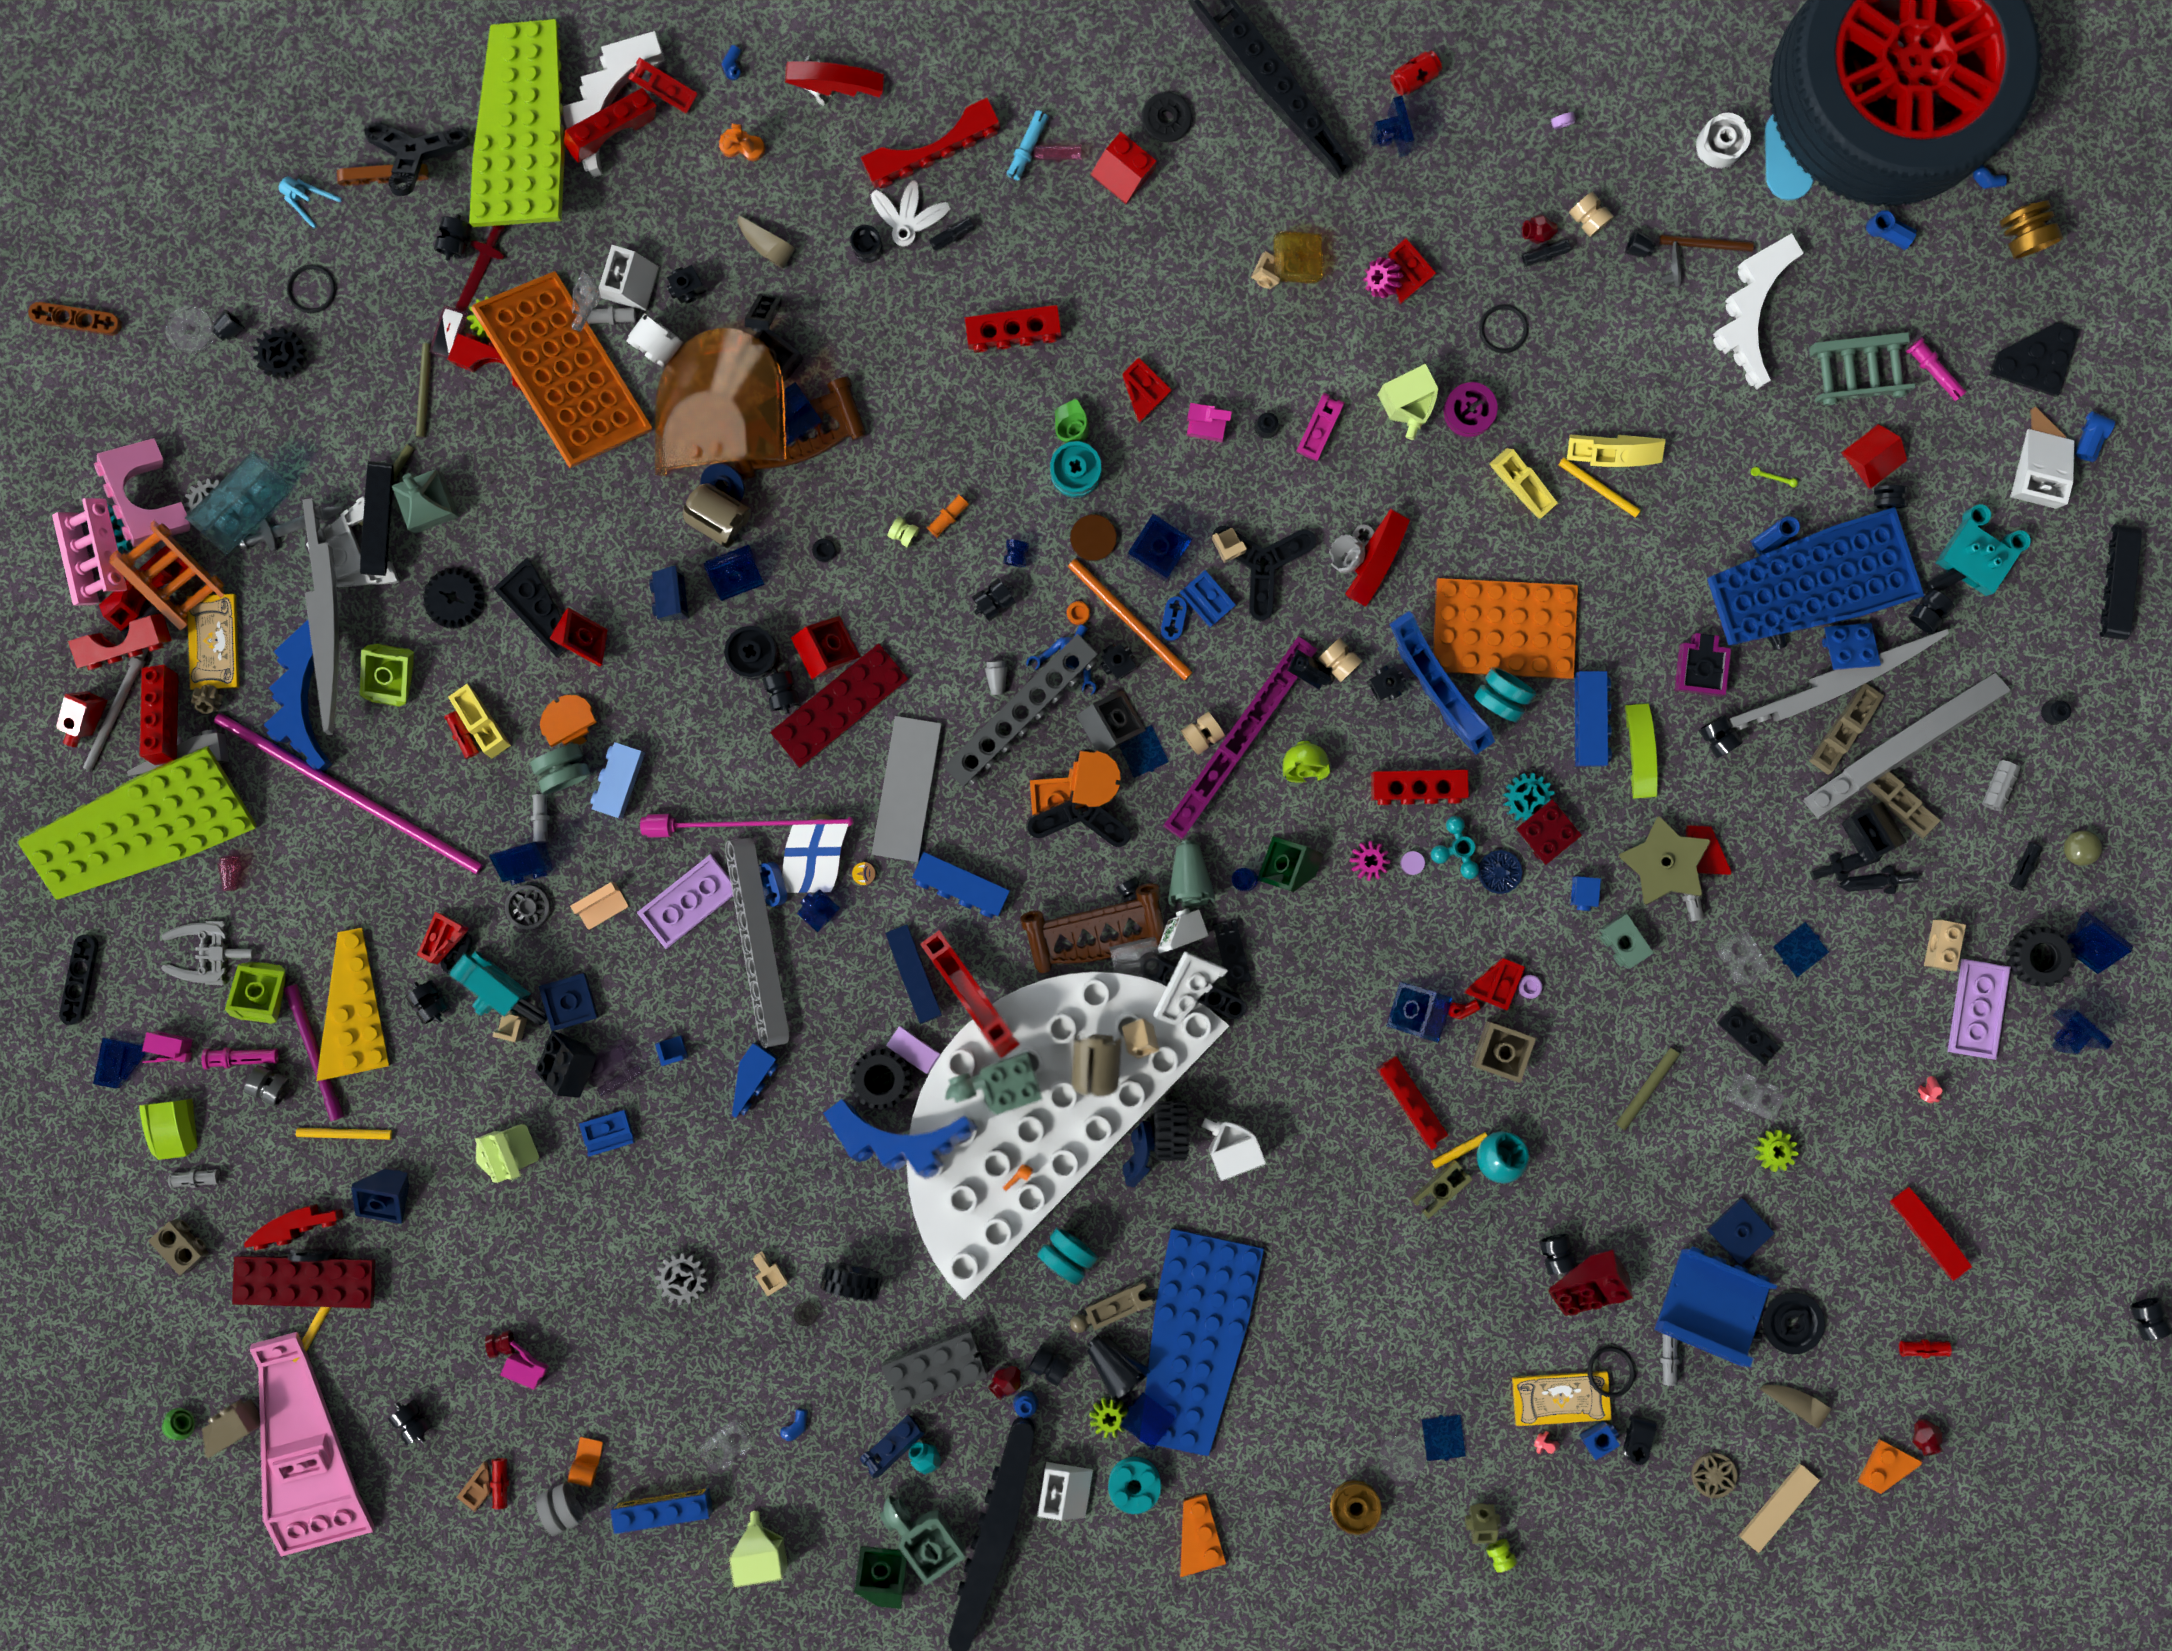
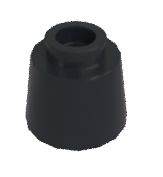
(1640, 244)
(227, 326)
(1266, 425)
(2055, 712)

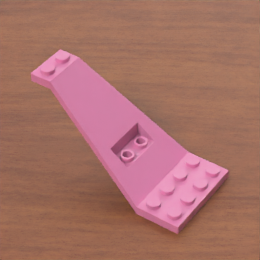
(311, 1499)

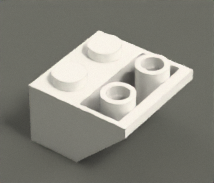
(628, 278)
(1064, 1492)

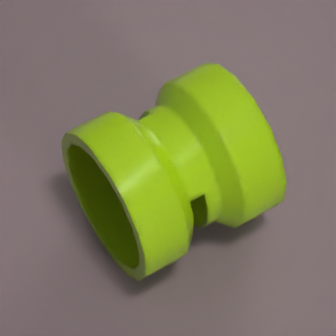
(1501, 1555)

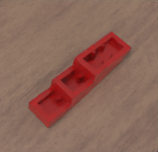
(825, 77)
(1378, 559)
(1931, 1234)

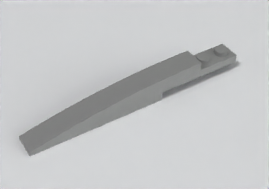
(323, 615)
(1834, 684)
(1906, 745)

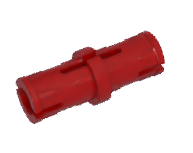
(461, 735)
(1925, 1348)
(499, 1483)

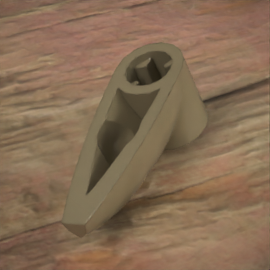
(766, 243)
(1799, 1403)

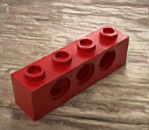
(1000, 322)
(159, 714)
(1456, 780)

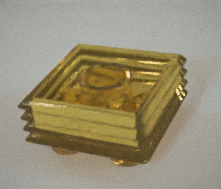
(1309, 249)

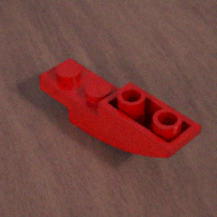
(285, 1227)

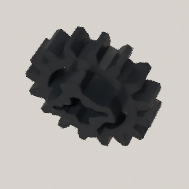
(285, 344)

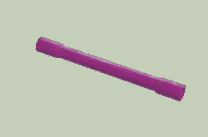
(297, 1006)

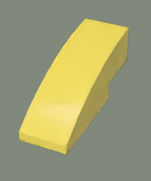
(1523, 482)
(479, 721)

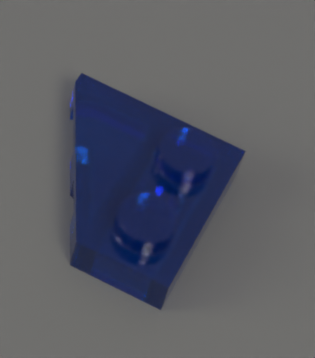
(117, 1062)

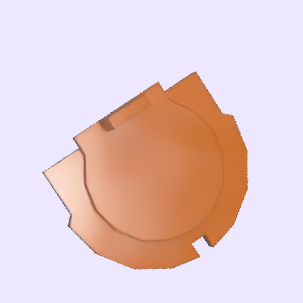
(567, 720)
(1094, 778)

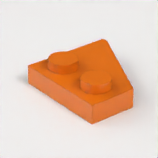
(1886, 1467)

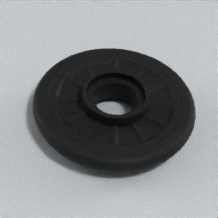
(1170, 103)

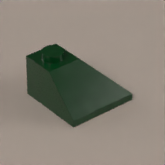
(1289, 864)
(881, 1576)

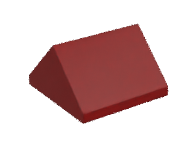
(1876, 455)
(581, 636)

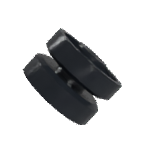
(742, 643)

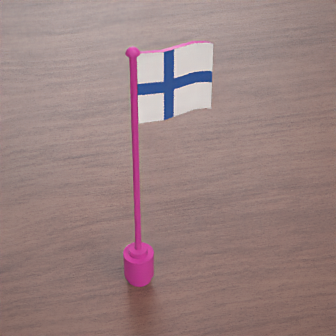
(809, 855)

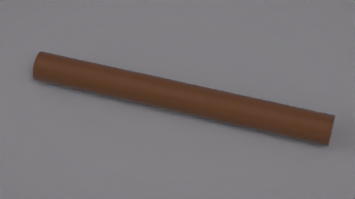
(1707, 243)

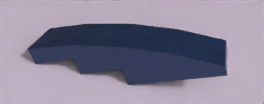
(913, 974)

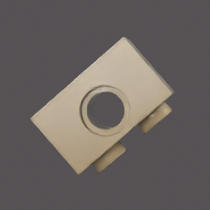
(1944, 945)

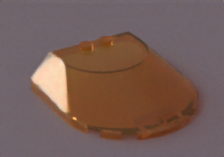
(719, 403)

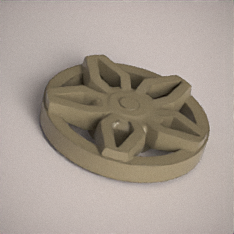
(1714, 1475)

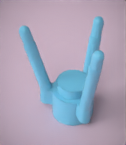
(295, 190)

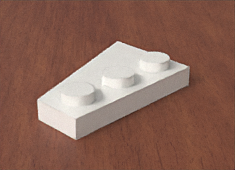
(1186, 986)

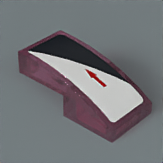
(451, 322)

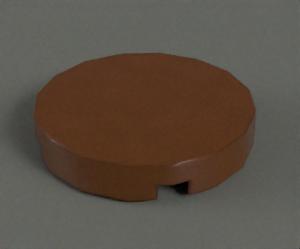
(1093, 538)

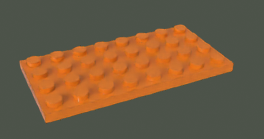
(561, 369)

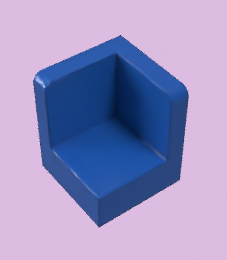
(671, 1050)

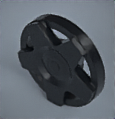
(311, 1255)

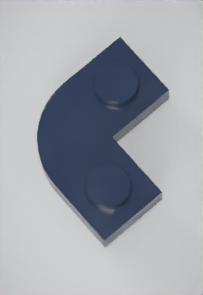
(1136, 1167)

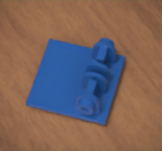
(1851, 646)

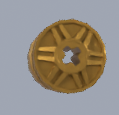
(2031, 229)

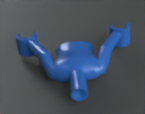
(1072, 661)

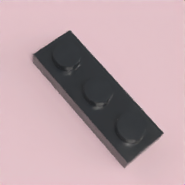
(763, 312)

